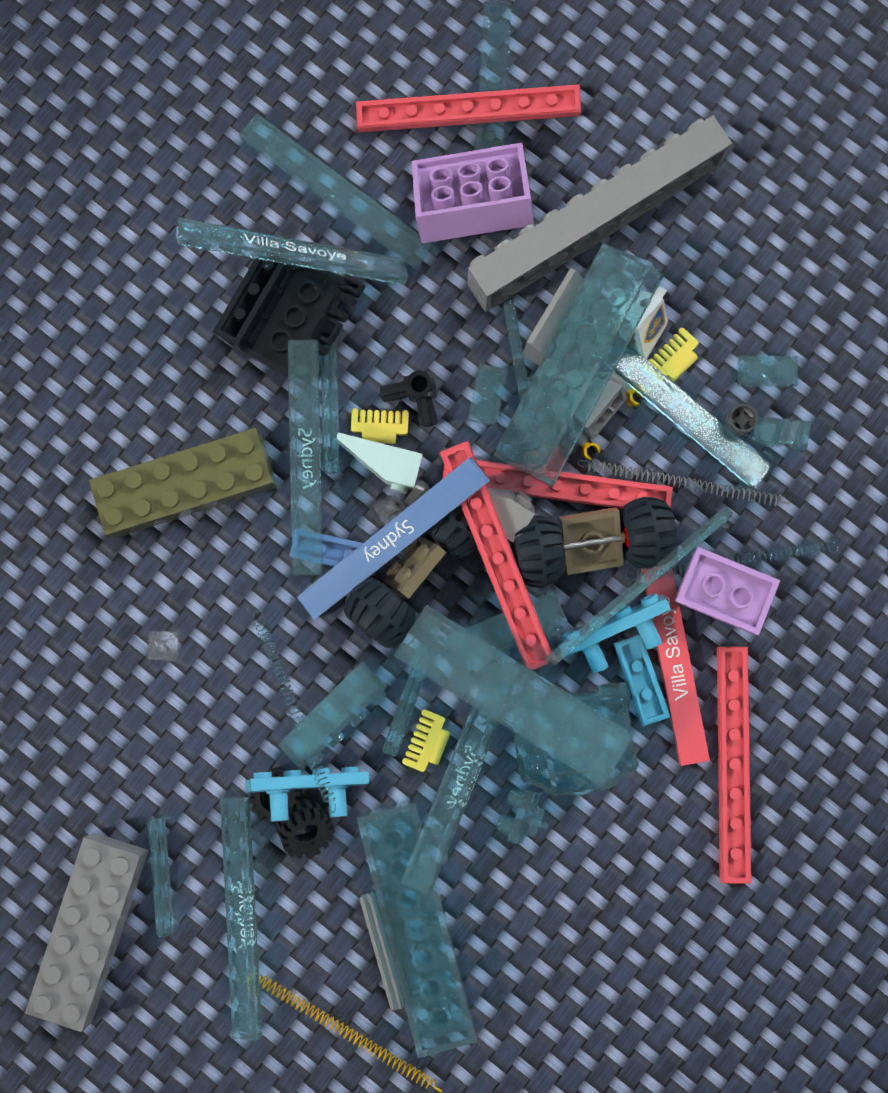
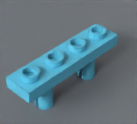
(637, 616)
(292, 780)

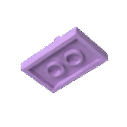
(727, 591)

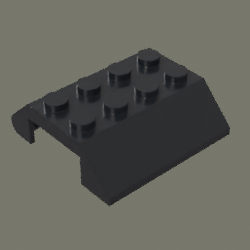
(285, 304)

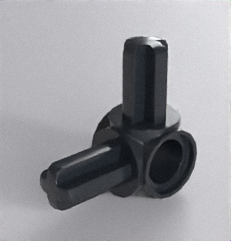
(423, 399)

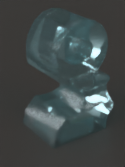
(777, 432)

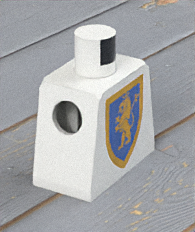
(651, 324)

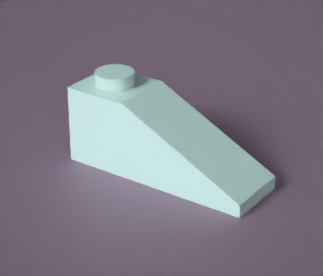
(388, 463)

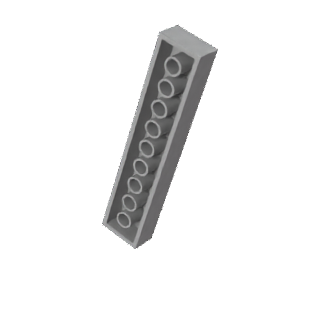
(598, 213)

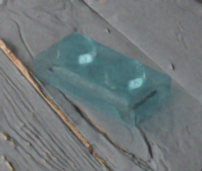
(767, 371)
(487, 395)

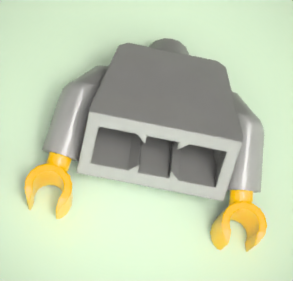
(614, 395)

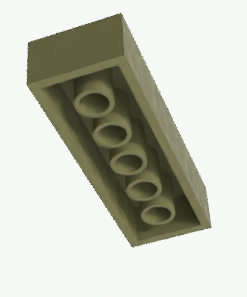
(183, 483)

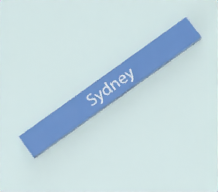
(394, 537)

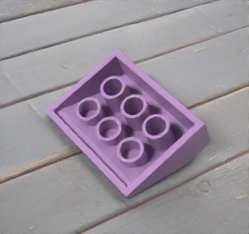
(471, 193)

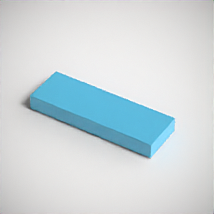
(641, 680)

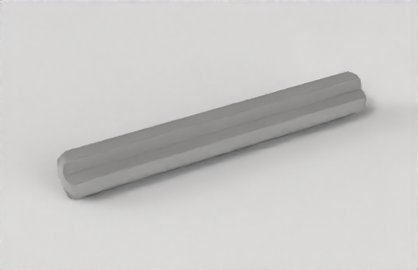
(382, 950)

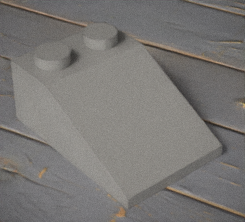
(512, 509)

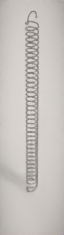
(685, 481)

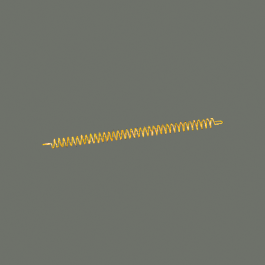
(341, 1031)

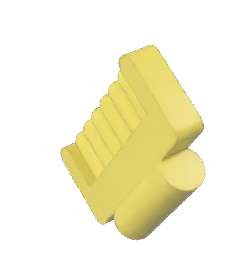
(680, 359)
(380, 432)
(434, 744)

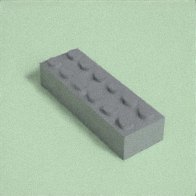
(86, 932)

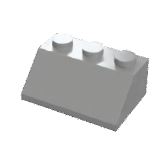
(552, 317)

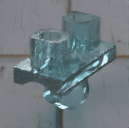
(517, 827)

